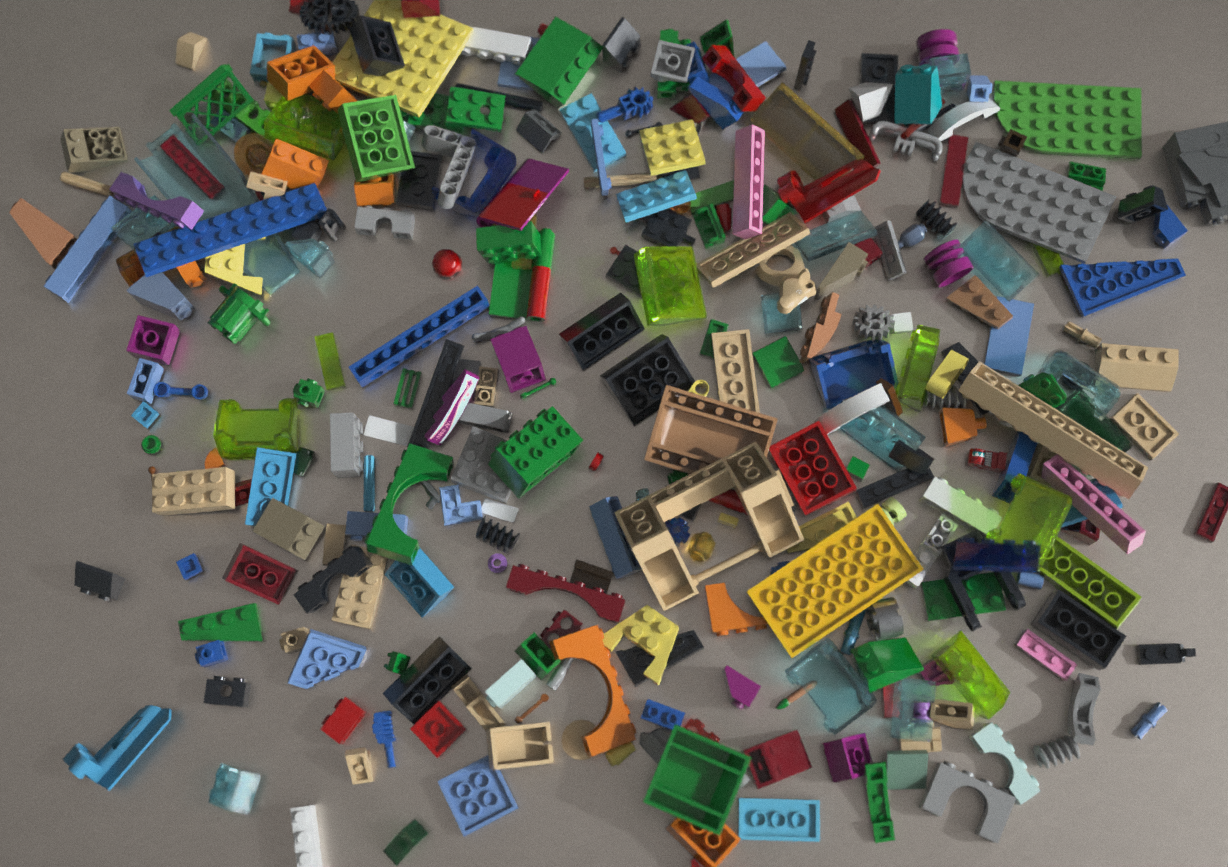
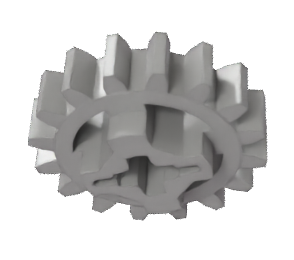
(873, 322)

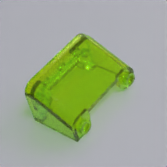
(243, 430)
(1033, 514)

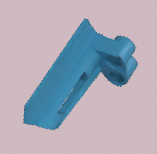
(118, 754)

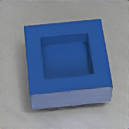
(189, 566)

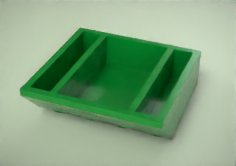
(697, 779)

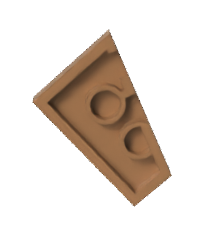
(981, 302)

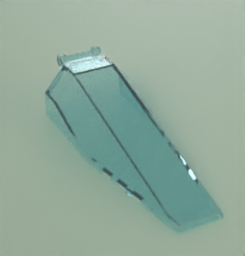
(261, 257)

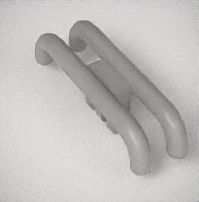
(917, 138)

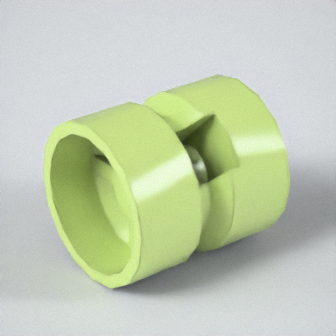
(895, 510)

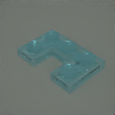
(903, 723)

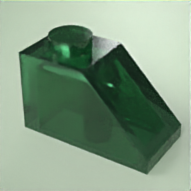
(405, 842)

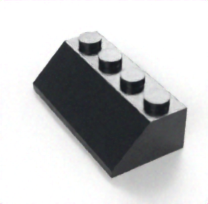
(602, 331)
(426, 680)

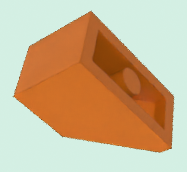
(192, 273)

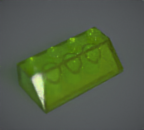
(919, 366)
(972, 675)

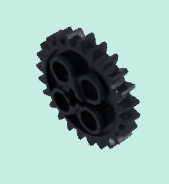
(315, 15)

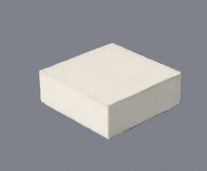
(903, 323)

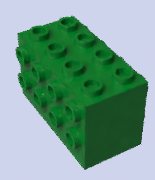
(534, 451)

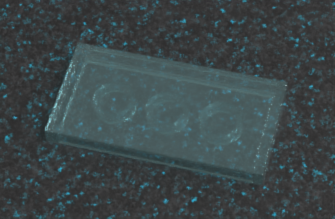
(836, 235)

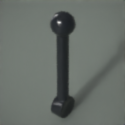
(628, 133)

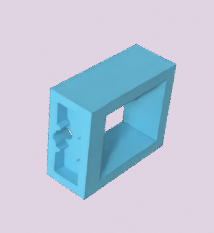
(260, 74)

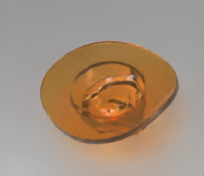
(252, 152)

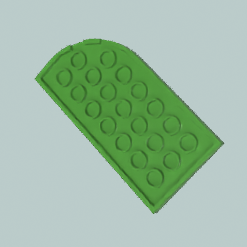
(1072, 118)

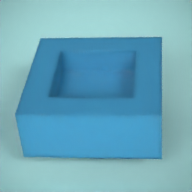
(145, 414)

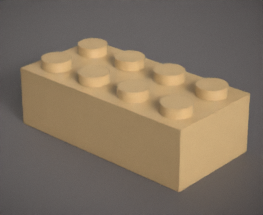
(193, 491)

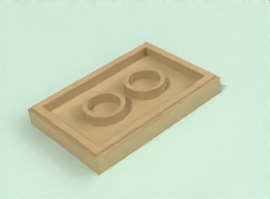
(1144, 426)

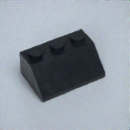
(376, 46)

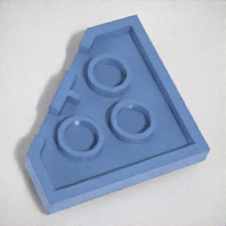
(324, 658)

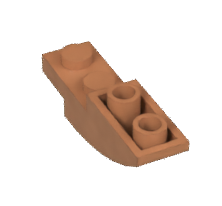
(823, 330)

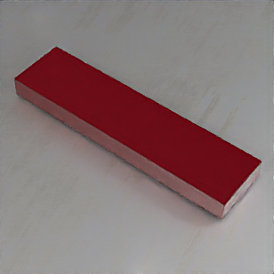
(856, 132)
(192, 167)
(953, 171)

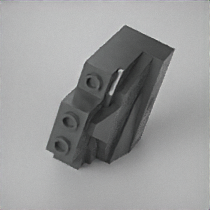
(1200, 169)

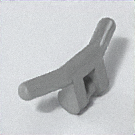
(502, 330)

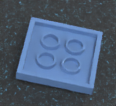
(477, 795)

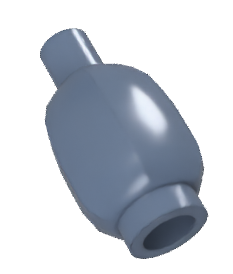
(912, 235)

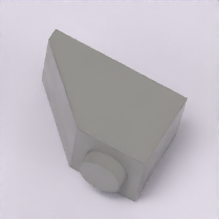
(842, 209)

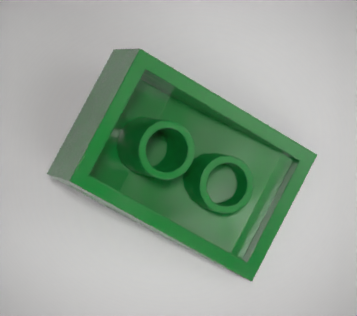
(885, 662)

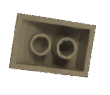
(844, 270)
(288, 528)

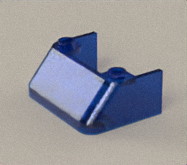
(500, 165)

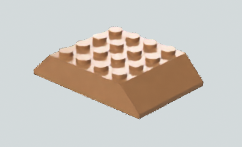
(701, 430)

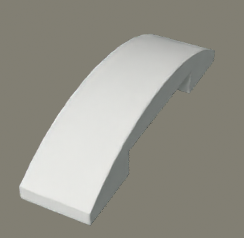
(959, 115)
(853, 408)

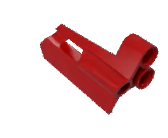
(822, 194)

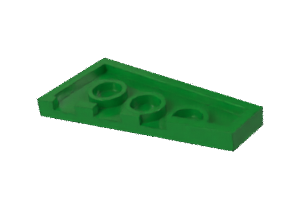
(232, 624)

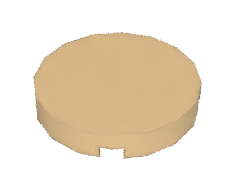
(572, 739)

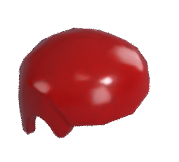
(446, 263)

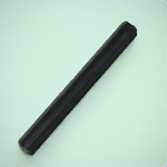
(510, 99)

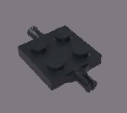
(667, 228)

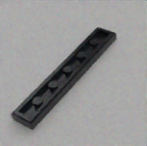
(438, 387)

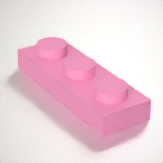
(1046, 654)

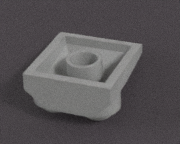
(672, 62)

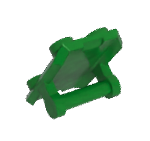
(1045, 388)

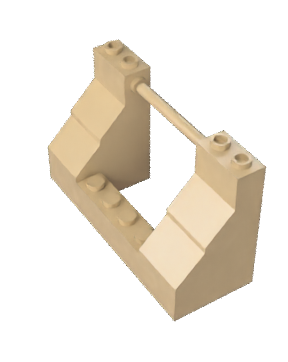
(759, 494)

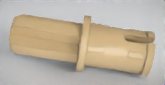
(1083, 335)

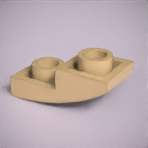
(486, 386)
(333, 542)

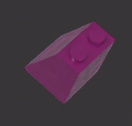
(518, 359)

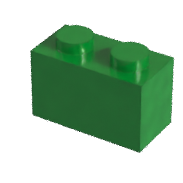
(537, 656)

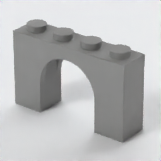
(996, 802)

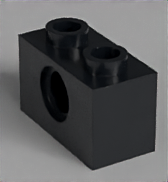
(215, 692)

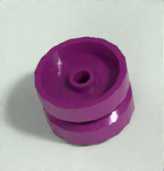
(936, 44)

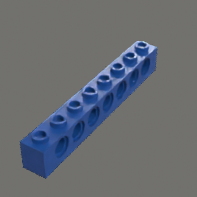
(419, 336)

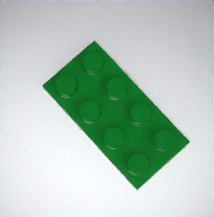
(981, 588)

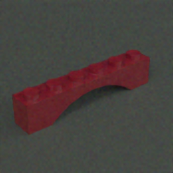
(526, 582)

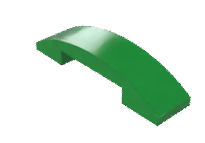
(878, 802)

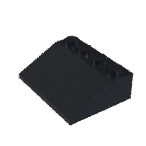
(641, 378)

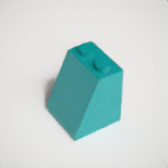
(917, 94)

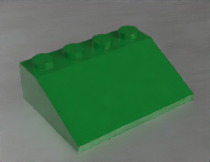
(558, 61)

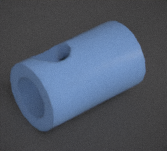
(1030, 580)

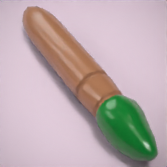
(792, 697)

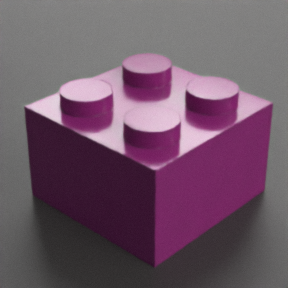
(153, 340)

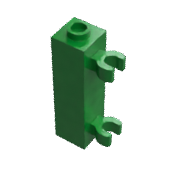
(668, 89)

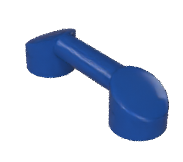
(165, 390)

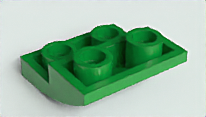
(1087, 174)
(778, 361)

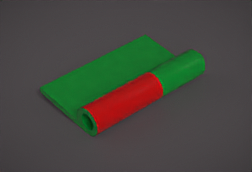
(524, 290)

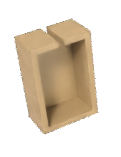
(519, 746)

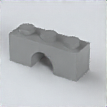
(370, 219)

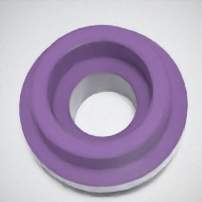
(499, 569)

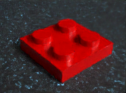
(438, 729)

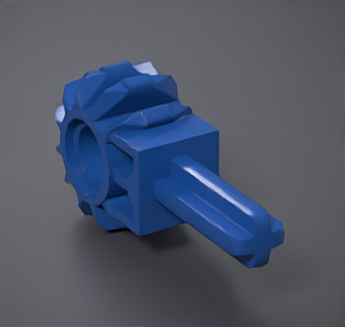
(628, 107)

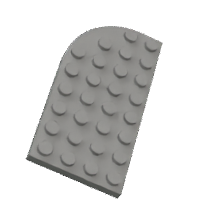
(1035, 202)

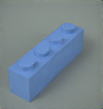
(613, 538)

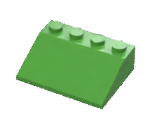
(375, 137)

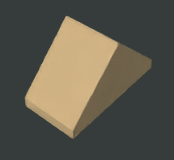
(189, 49)

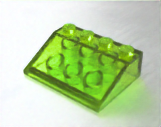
(306, 125)
(669, 285)

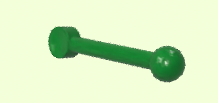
(552, 381)

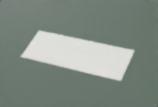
(388, 430)

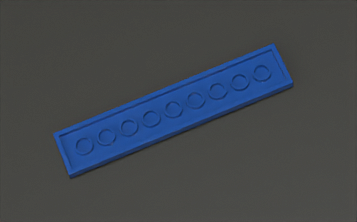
(230, 230)

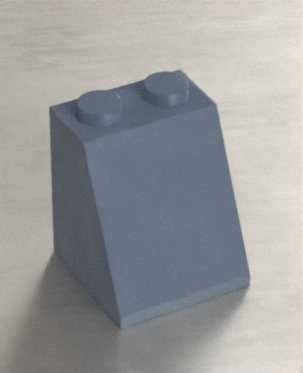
(161, 295)

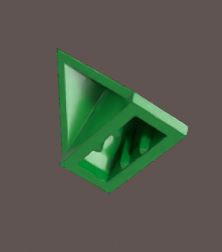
(718, 35)
(774, 206)

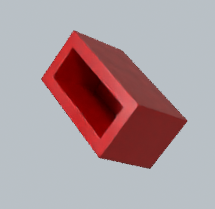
(343, 720)

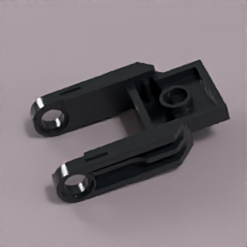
(954, 577)

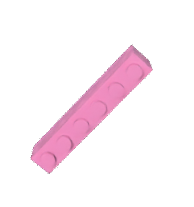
(748, 182)
(1093, 504)

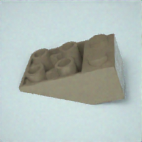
(92, 148)

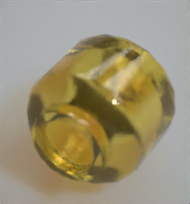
(701, 546)

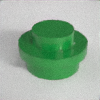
(151, 444)

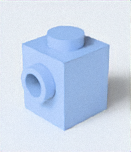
(978, 88)

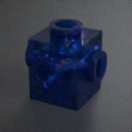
(681, 524)

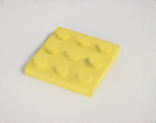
(672, 147)

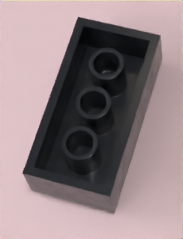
(1079, 630)

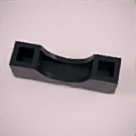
(314, 595)

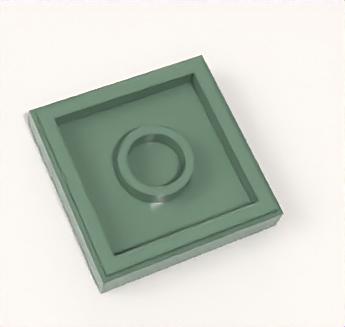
(906, 769)

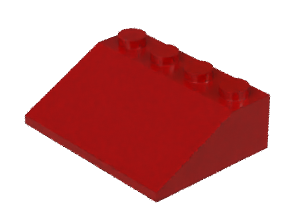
(812, 468)

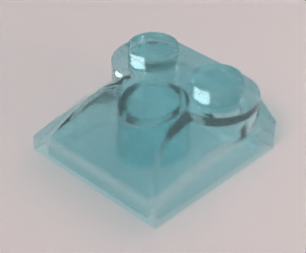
(776, 321)

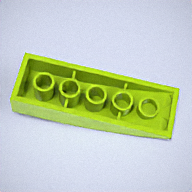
(1088, 584)

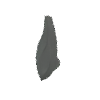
(431, 491)

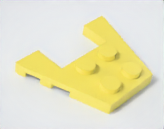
(229, 268)
(651, 633)

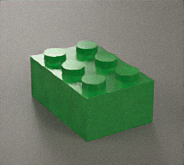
(508, 244)

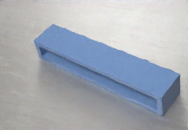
(87, 250)

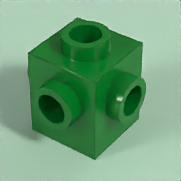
(308, 393)

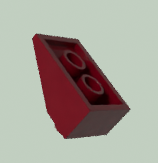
(259, 573)

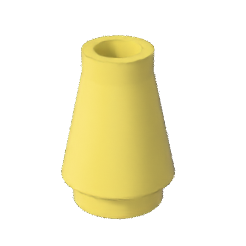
(619, 754)

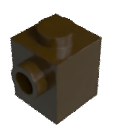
(1012, 143)

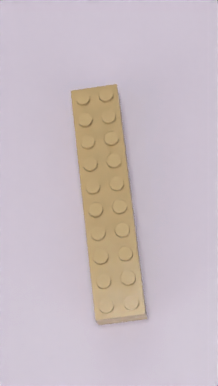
(1054, 430)

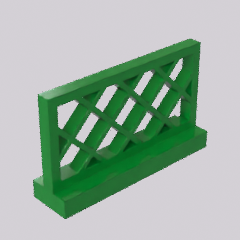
(204, 90)

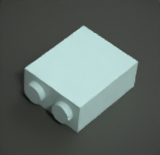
(510, 684)

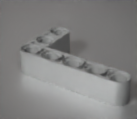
(461, 151)

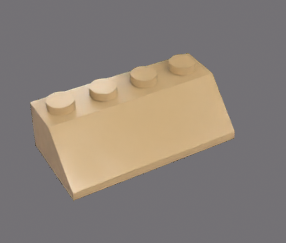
(1138, 366)

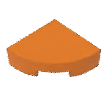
(214, 459)

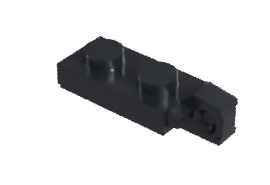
(1163, 653)

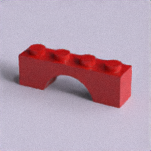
(723, 63)

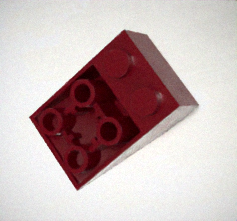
(777, 759)

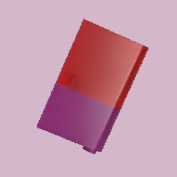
(522, 195)

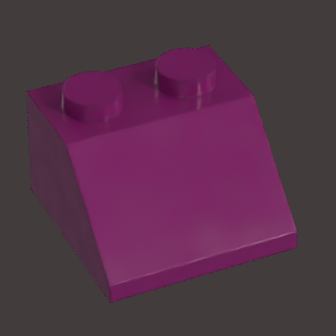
(739, 688)
(847, 757)

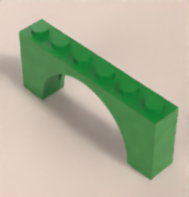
(416, 466)

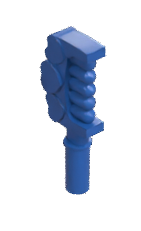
(384, 734)

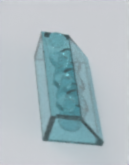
(998, 261)
(879, 432)

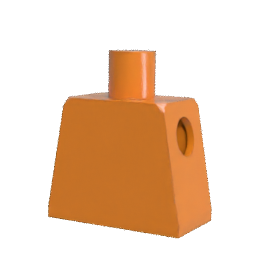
(959, 425)

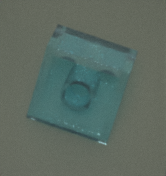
(312, 255)

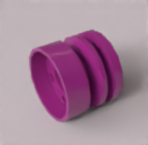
(946, 260)

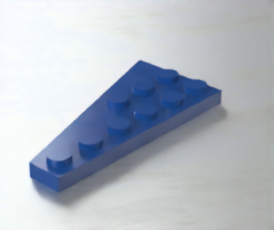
(1110, 283)

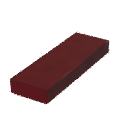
(1213, 513)

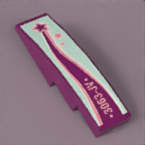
(454, 405)

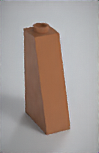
(45, 234)

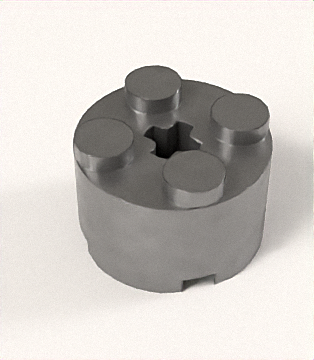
(885, 619)

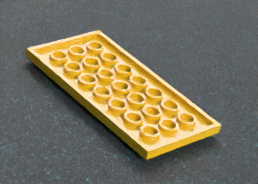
(834, 580)

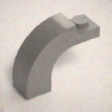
(1082, 708)

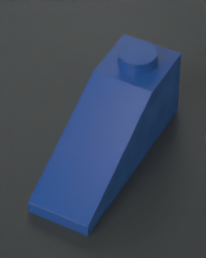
(716, 102)

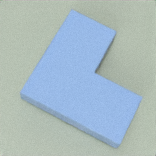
(456, 512)

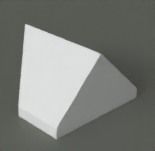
(870, 98)

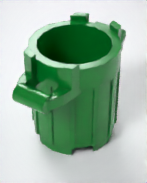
(237, 314)

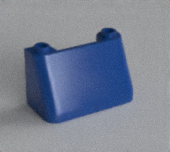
(852, 370)

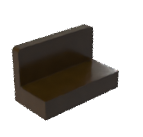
(591, 575)

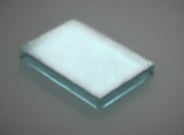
(140, 226)

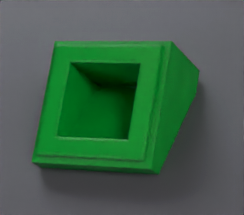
(857, 468)

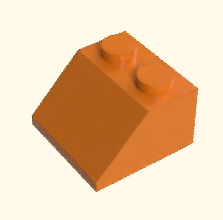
(330, 91)
(375, 191)

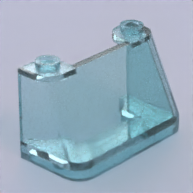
(1105, 391)
(835, 685)

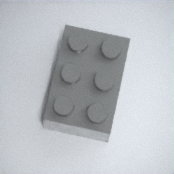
(346, 445)

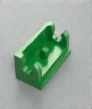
(709, 226)

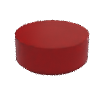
(596, 461)

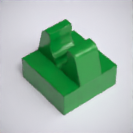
(397, 663)

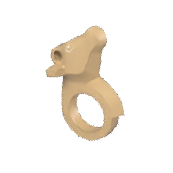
(793, 283)

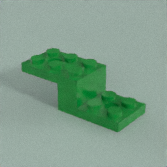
(462, 110)

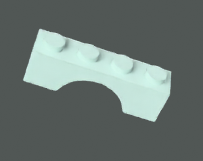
(1020, 783)

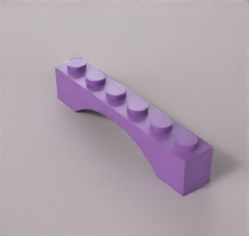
(176, 210)

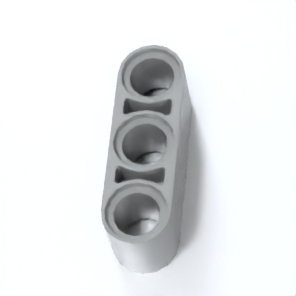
(486, 418)

